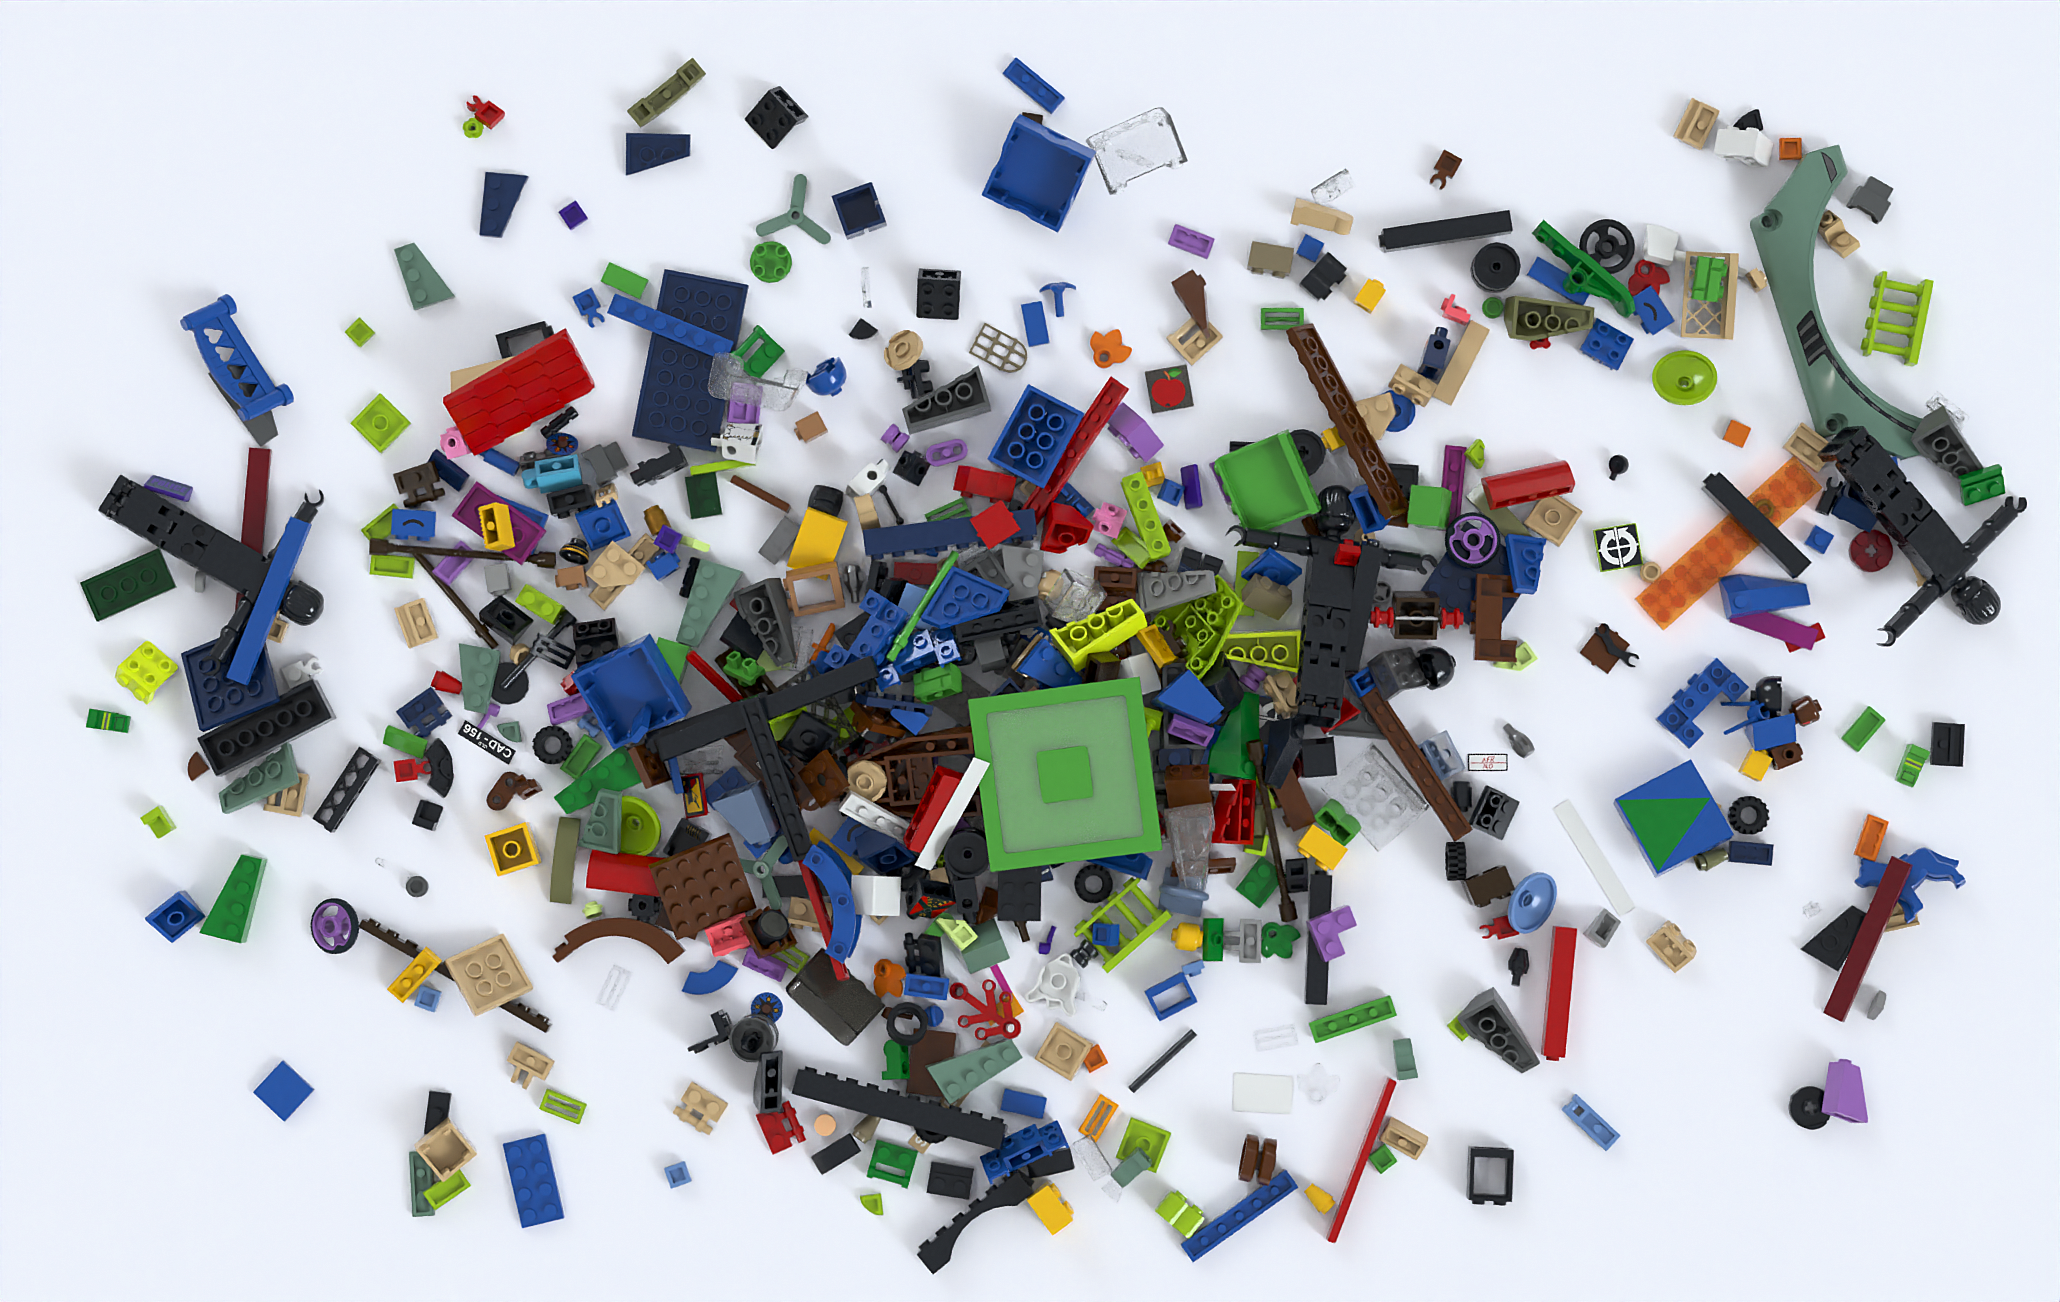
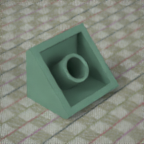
(986, 948)

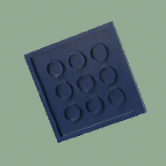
(1457, 583)
(223, 699)

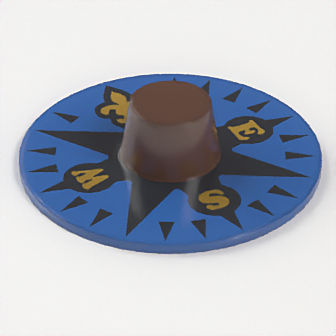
(562, 443)
(768, 1005)

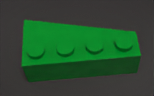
(612, 773)
(236, 903)

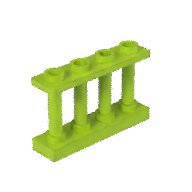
(1918, 312)
(1145, 516)
(1142, 930)

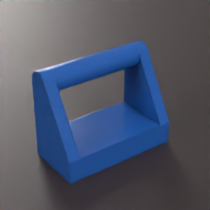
(911, 720)
(1165, 985)

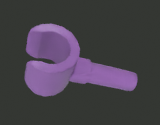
(493, 710)

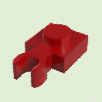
(486, 113)
(407, 770)
(1501, 928)

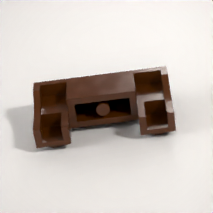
(1488, 619)

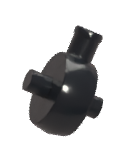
(1618, 465)

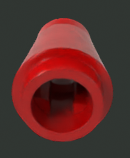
(446, 683)

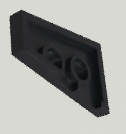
(1836, 939)

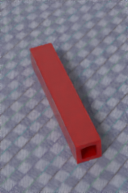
(1558, 992)

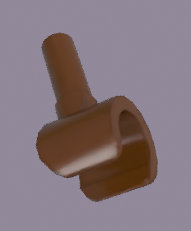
(886, 1011)

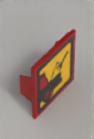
(694, 795)

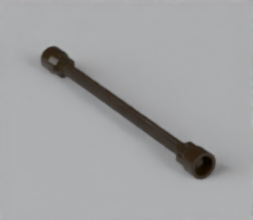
(383, 547)
(1287, 908)

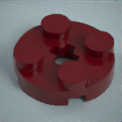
(1861, 558)

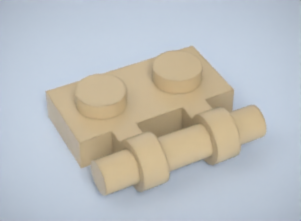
(705, 1103)

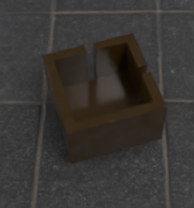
(1490, 885)

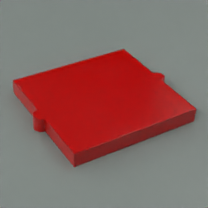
(995, 524)

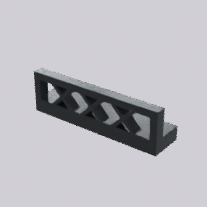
(1012, 617)
(350, 795)

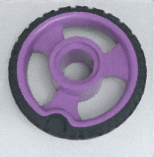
(1475, 559)
(335, 926)

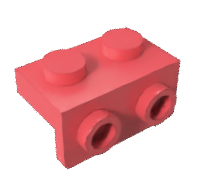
(727, 935)

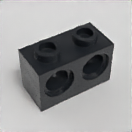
(852, 627)

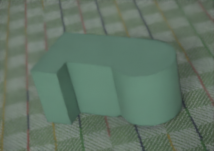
(1404, 1059)
(1131, 1167)

